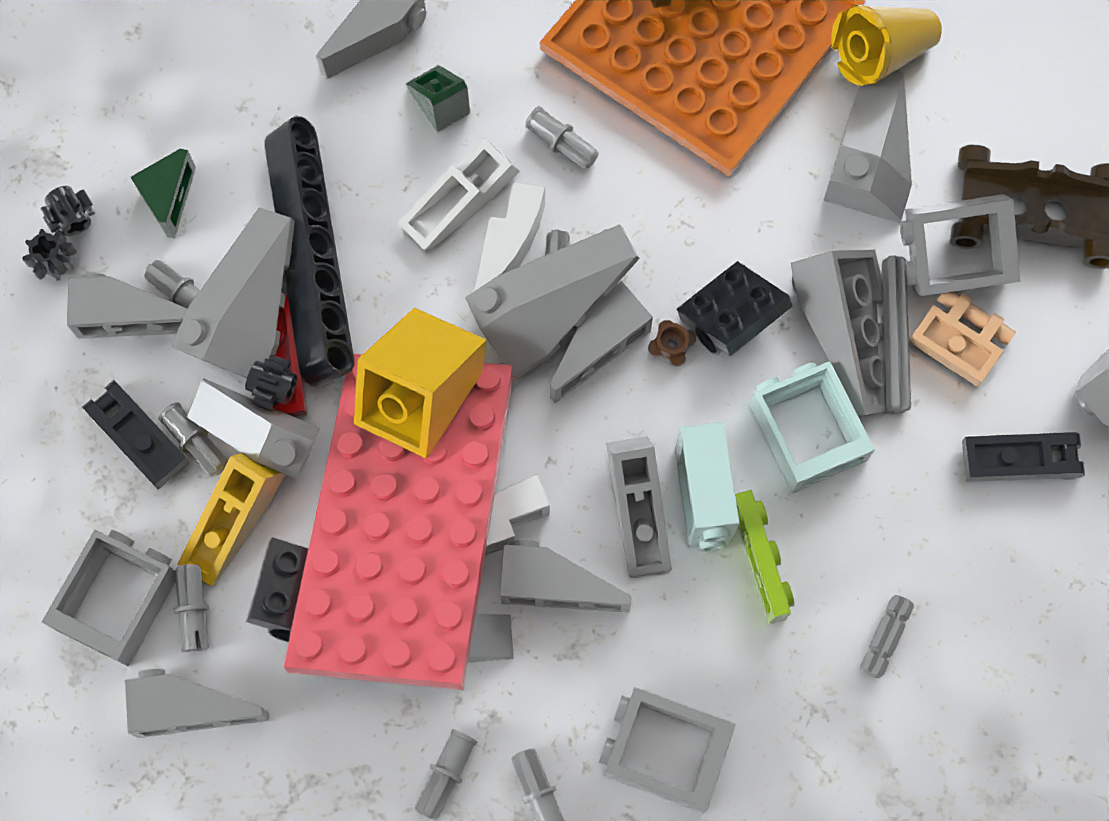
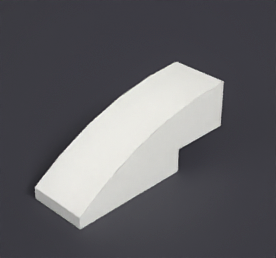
(458, 195)
(511, 238)
(514, 507)

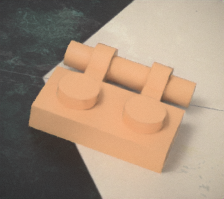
(956, 344)

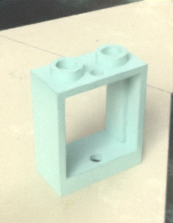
(827, 464)
(706, 486)

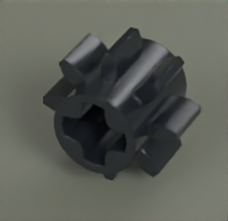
(67, 210)
(54, 264)
(271, 382)

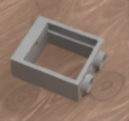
(1003, 244)
(81, 578)
(711, 764)

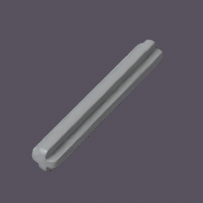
(896, 335)

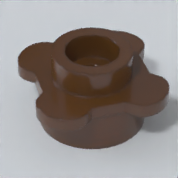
(676, 332)

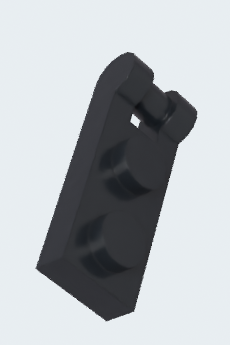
(137, 435)
(1022, 456)

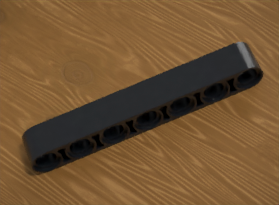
(313, 270)

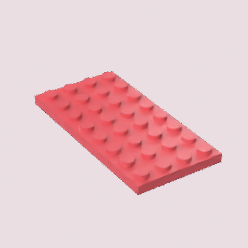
(400, 547)

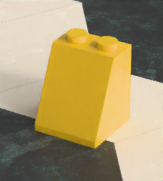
(416, 380)

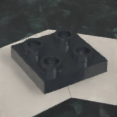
(733, 309)
(278, 588)

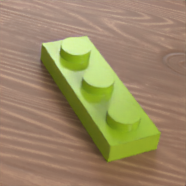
(763, 558)

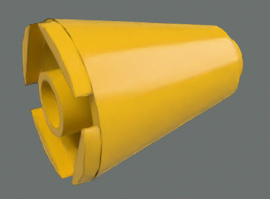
(882, 39)

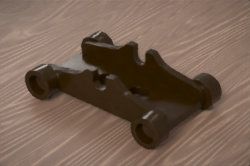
(1081, 195)

